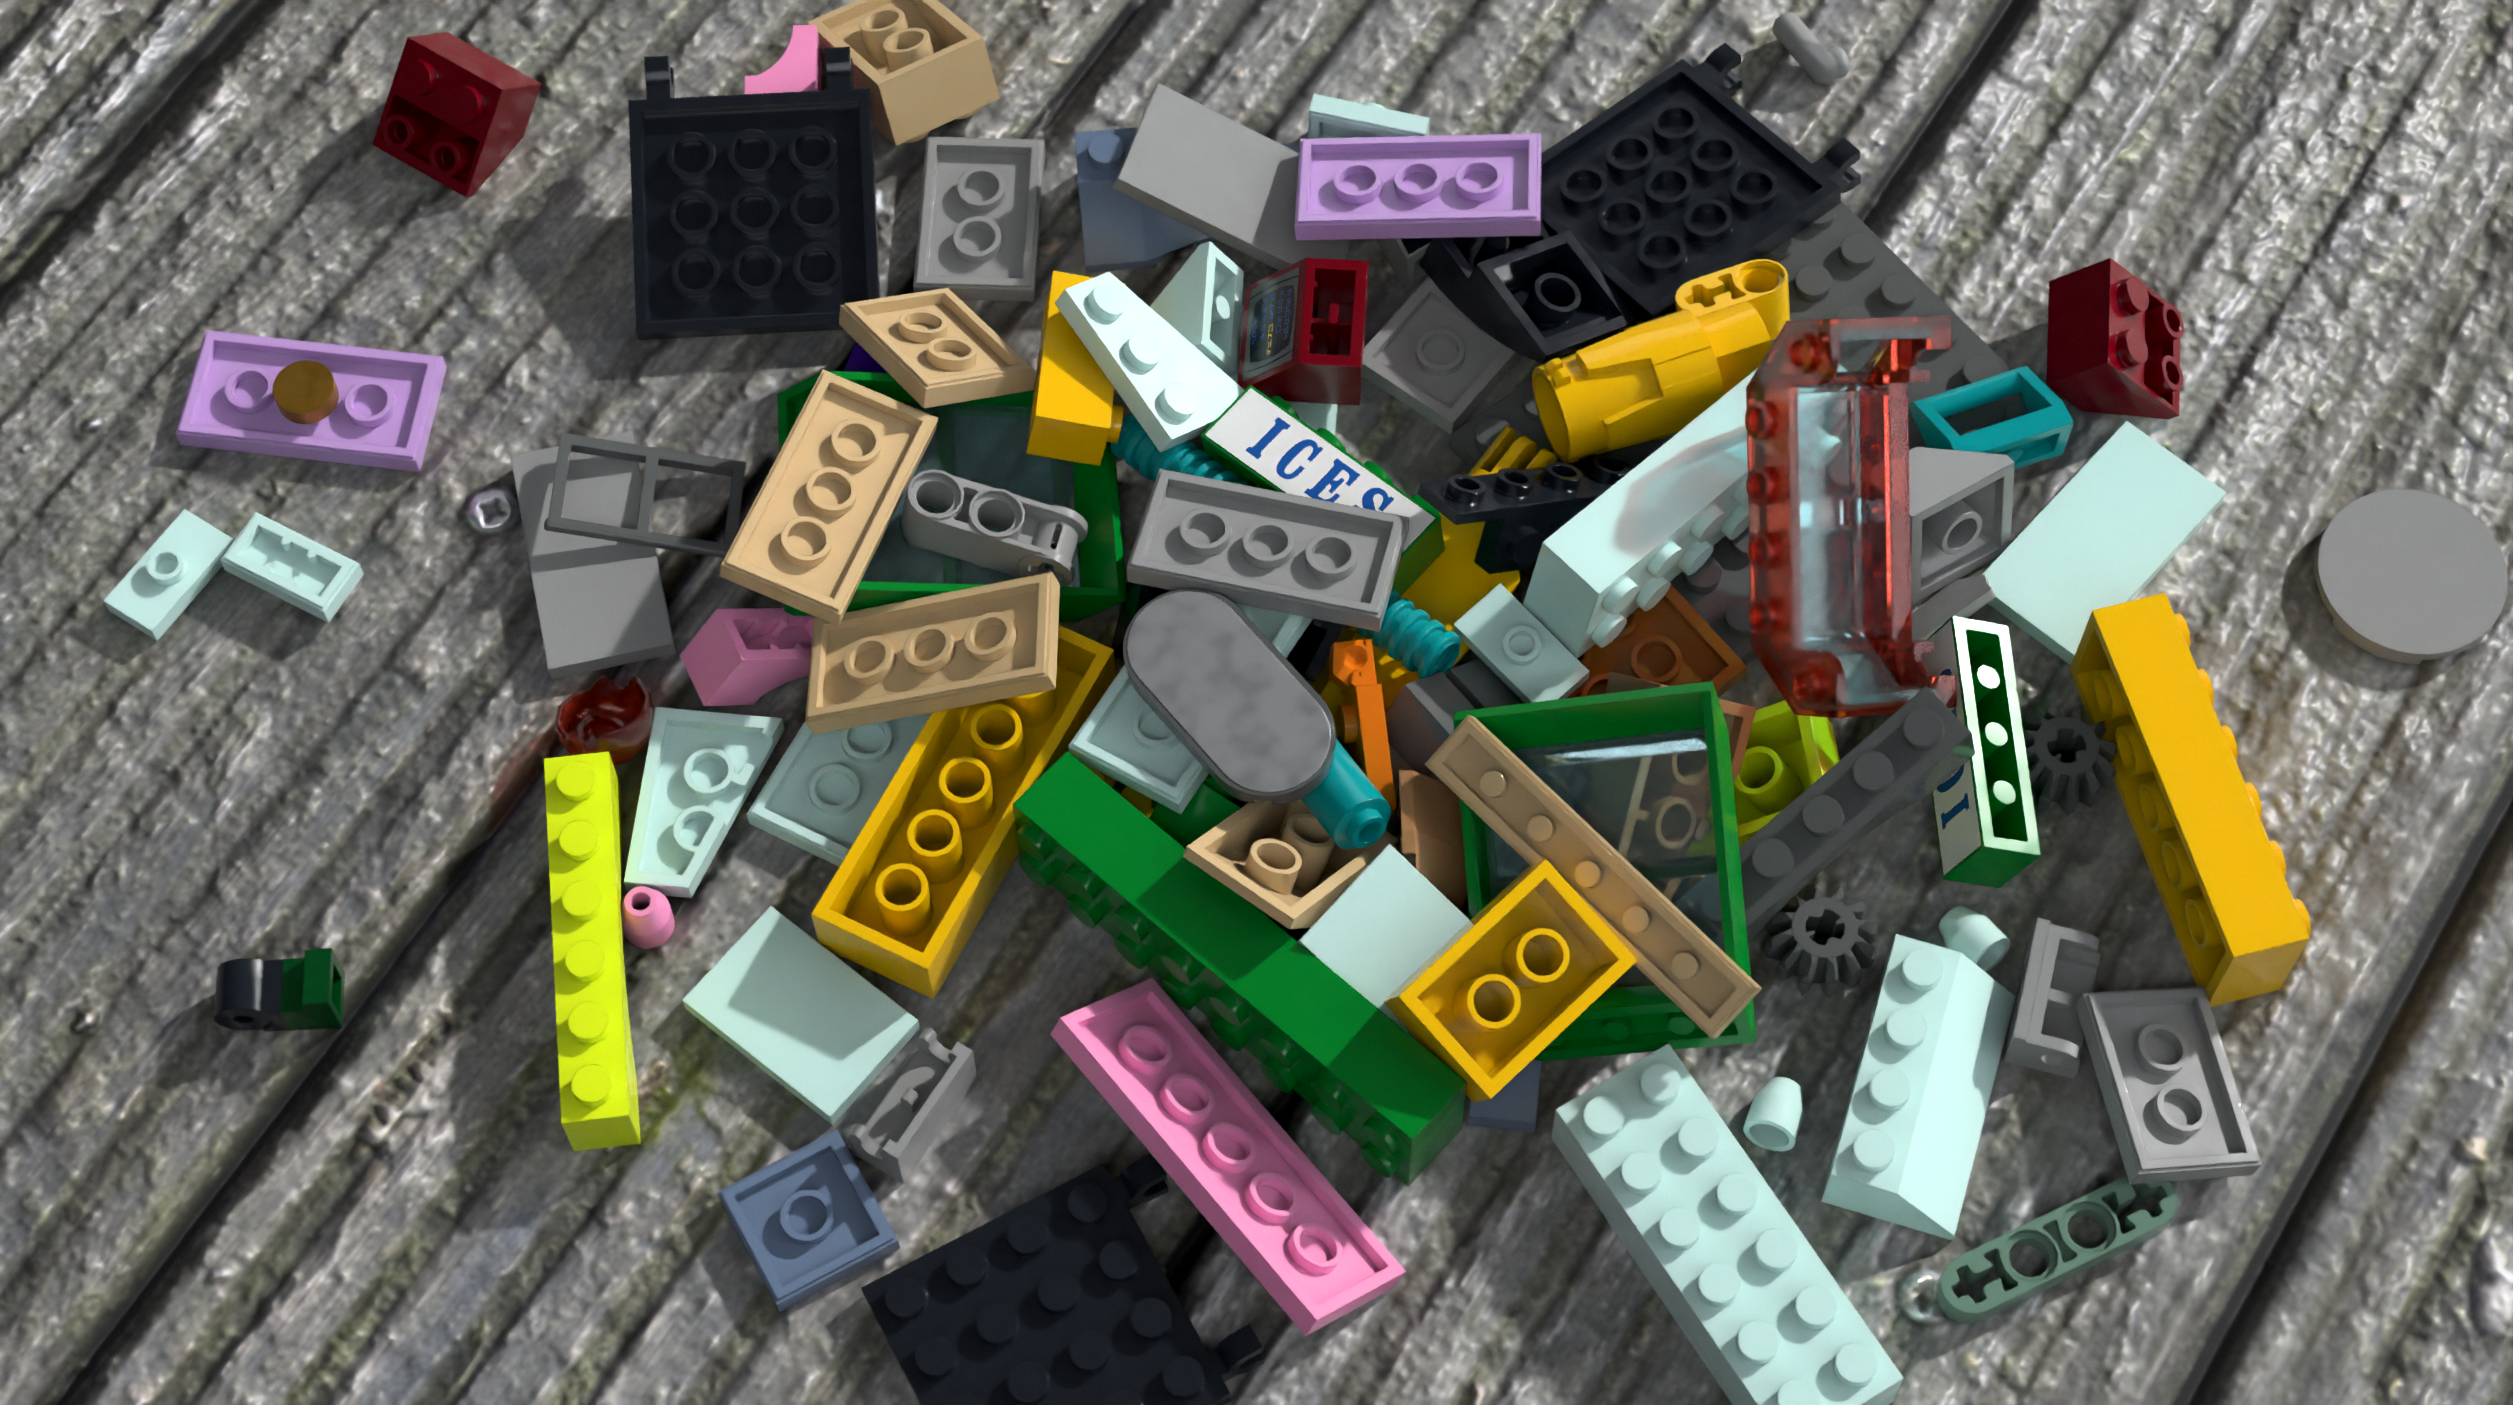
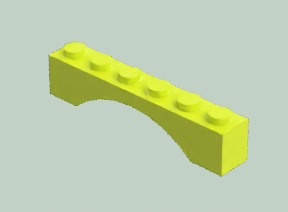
(588, 954)

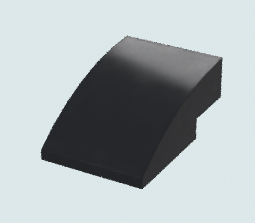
(1529, 291)

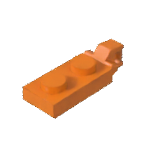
(1362, 717)

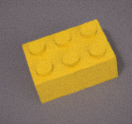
(1510, 980)

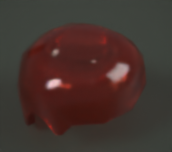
(606, 720)

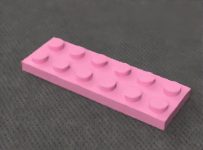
(1228, 1155)

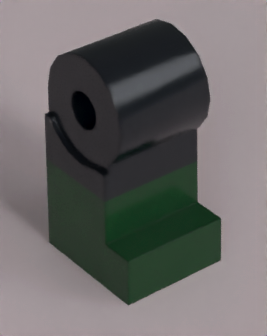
(281, 993)

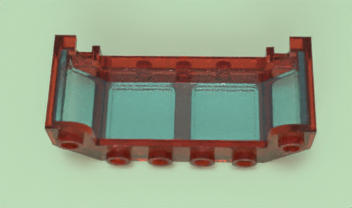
(1836, 514)

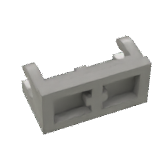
(2044, 1020)
(915, 1107)

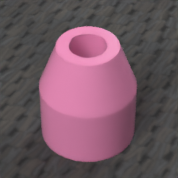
(649, 926)

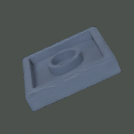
(808, 1220)

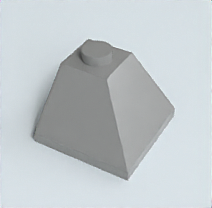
(1956, 514)

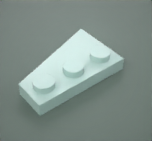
(1149, 363)
(692, 792)

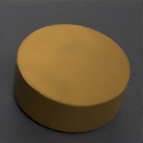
(305, 392)

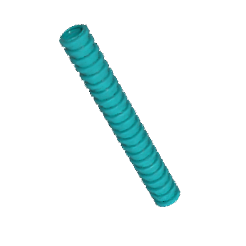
(1404, 631)

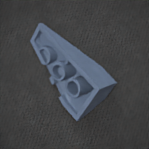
(1116, 227)

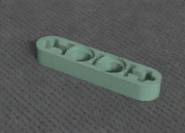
(2061, 1253)

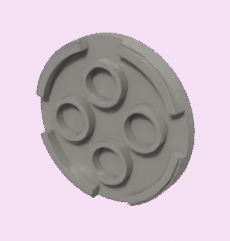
(2410, 575)

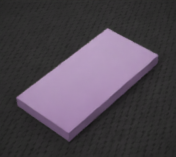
(1419, 187)
(379, 417)

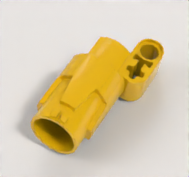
(1665, 369)

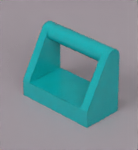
(2023, 439)

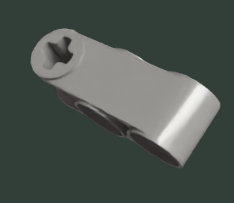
(967, 506)

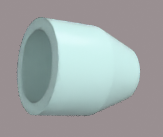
(1974, 937)
(1776, 1115)

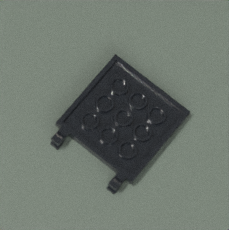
(1684, 184)
(752, 206)
(1055, 1309)

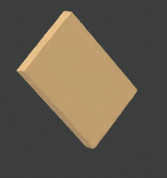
(936, 347)

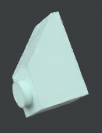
(1206, 305)

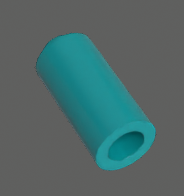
(1349, 804)

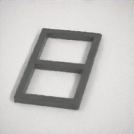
(652, 458)

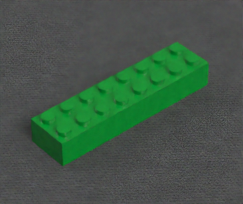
(1238, 971)

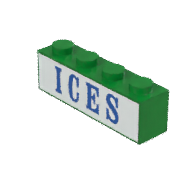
(1278, 452)
(1986, 804)

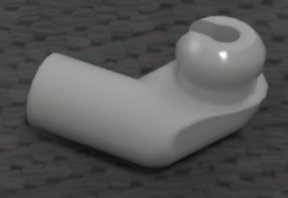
(1809, 53)

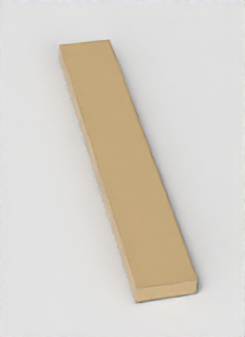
(1543, 826)

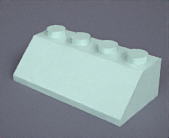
(1920, 1089)

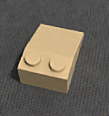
(915, 60)
(1281, 860)

